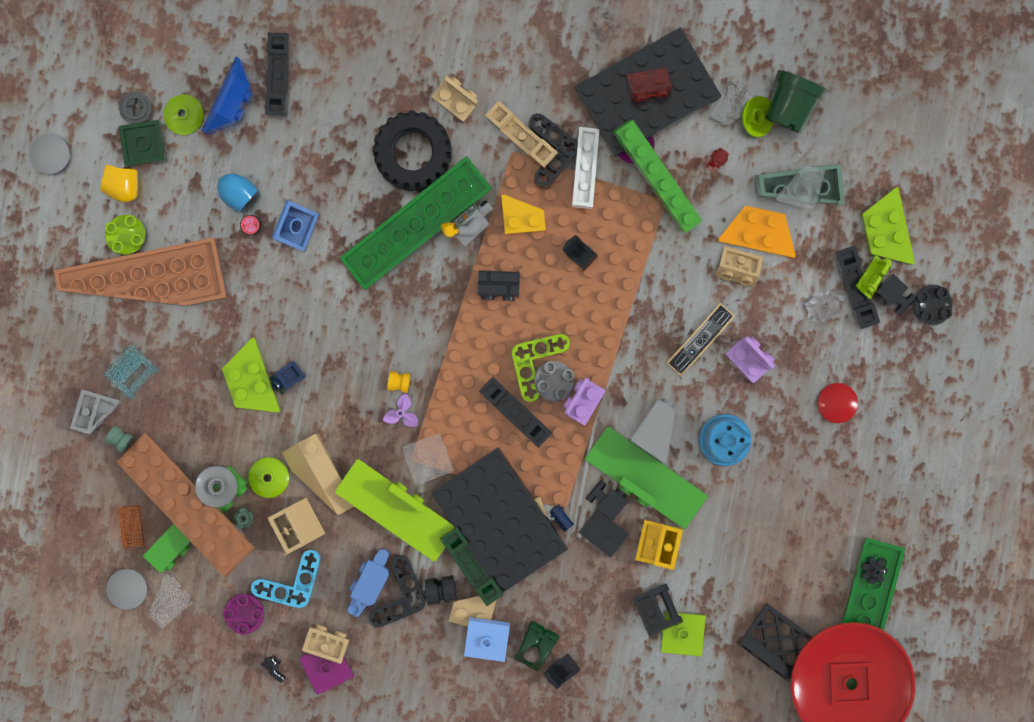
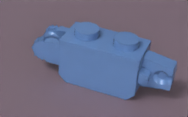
(370, 583)

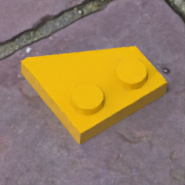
(521, 217)

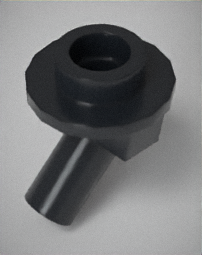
(271, 664)

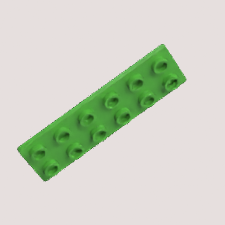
(646, 478)

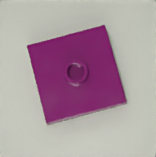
(325, 673)

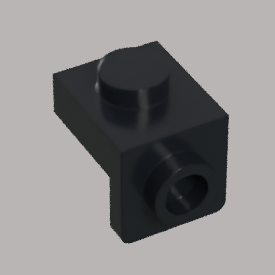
(579, 252)
(561, 671)

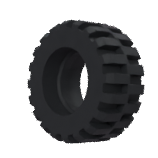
(412, 123)

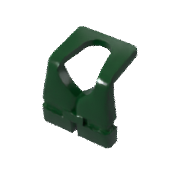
(538, 637)

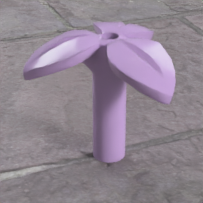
(393, 416)

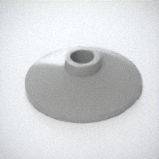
(211, 477)

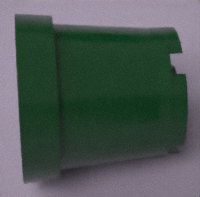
(793, 101)

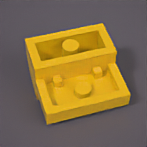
(659, 544)

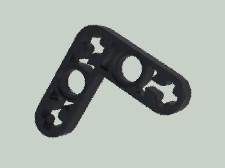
(562, 155)
(406, 601)

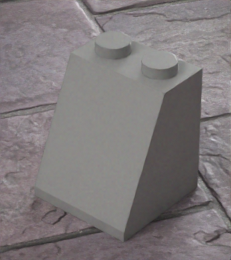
(655, 430)

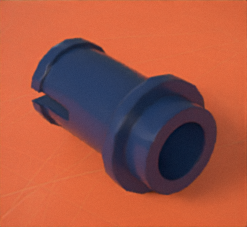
(561, 517)

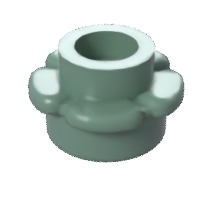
(243, 513)

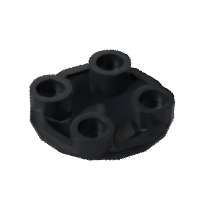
(933, 304)

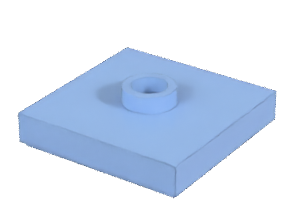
(487, 639)

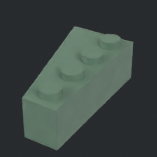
(830, 192)

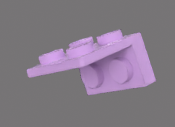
(750, 358)
(584, 401)

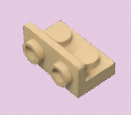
(455, 98)
(739, 266)
(326, 644)

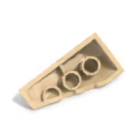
(317, 470)

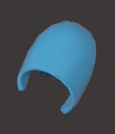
(235, 190)

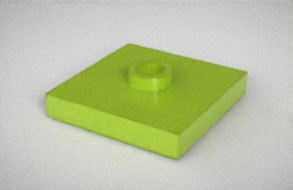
(685, 637)

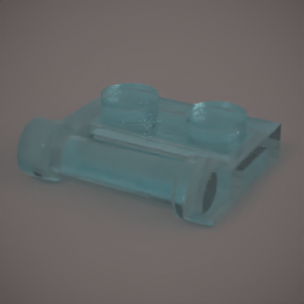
(126, 366)

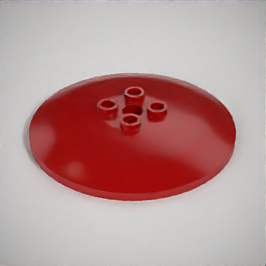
(859, 652)

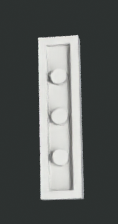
(585, 168)

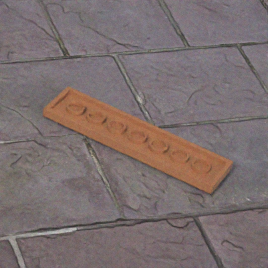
(177, 498)

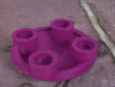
(243, 613)

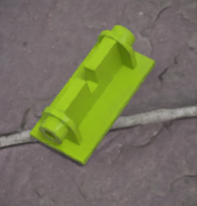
(873, 276)

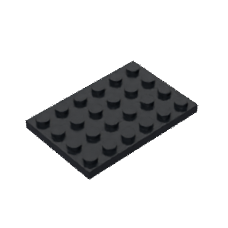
(609, 96)
(499, 520)

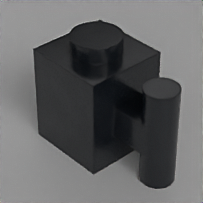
(891, 292)
(610, 503)

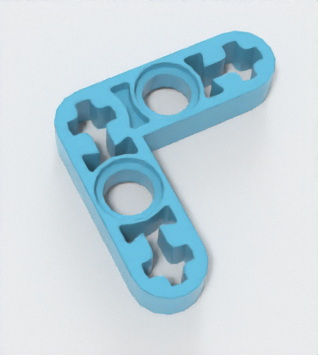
(298, 586)

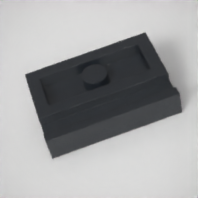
(603, 533)

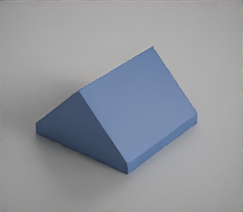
(295, 226)

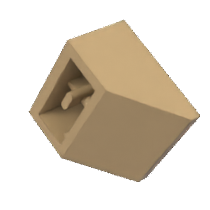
(296, 525)

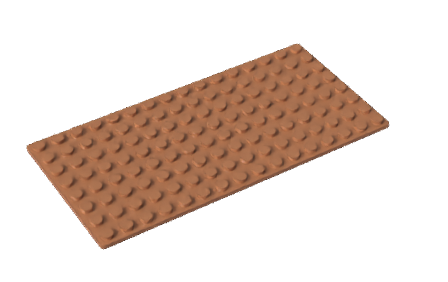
(552, 300)

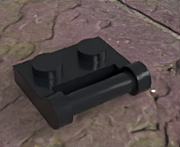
(651, 613)

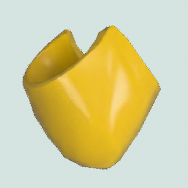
(120, 183)

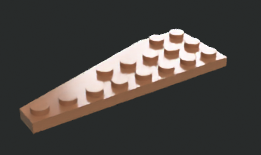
(168, 275)

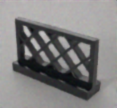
(763, 653)

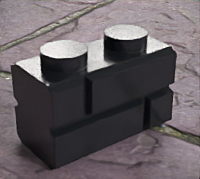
(498, 284)

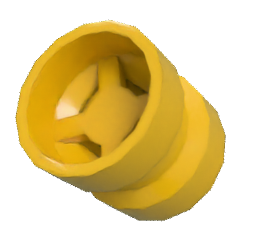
(399, 381)

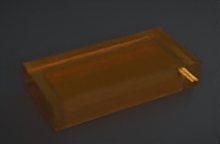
(131, 526)

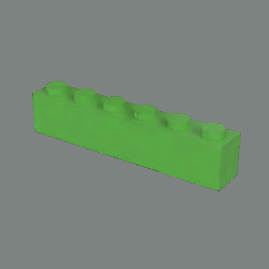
(657, 176)
(175, 543)

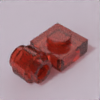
(718, 158)

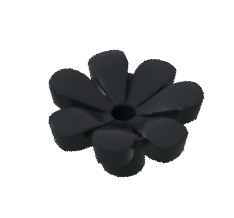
(871, 568)

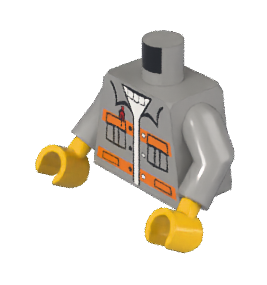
(468, 223)

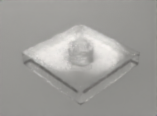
(427, 459)

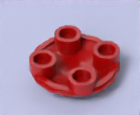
(837, 403)

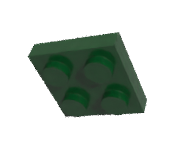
(142, 143)

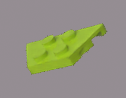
(887, 229)
(249, 380)

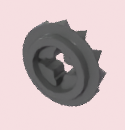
(130, 100)

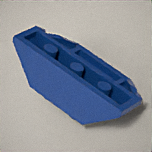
(230, 100)

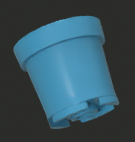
(714, 429)

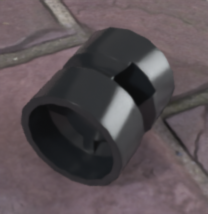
(440, 590)

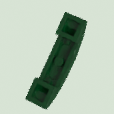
(482, 584)

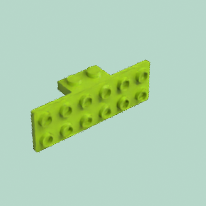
(395, 509)

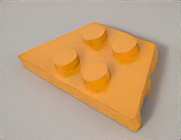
(760, 231)

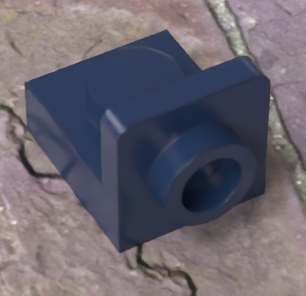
(286, 377)

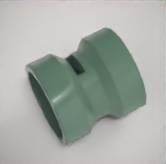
(118, 439)

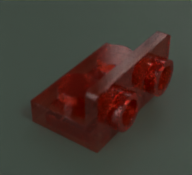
(649, 83)

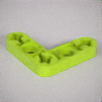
(527, 360)

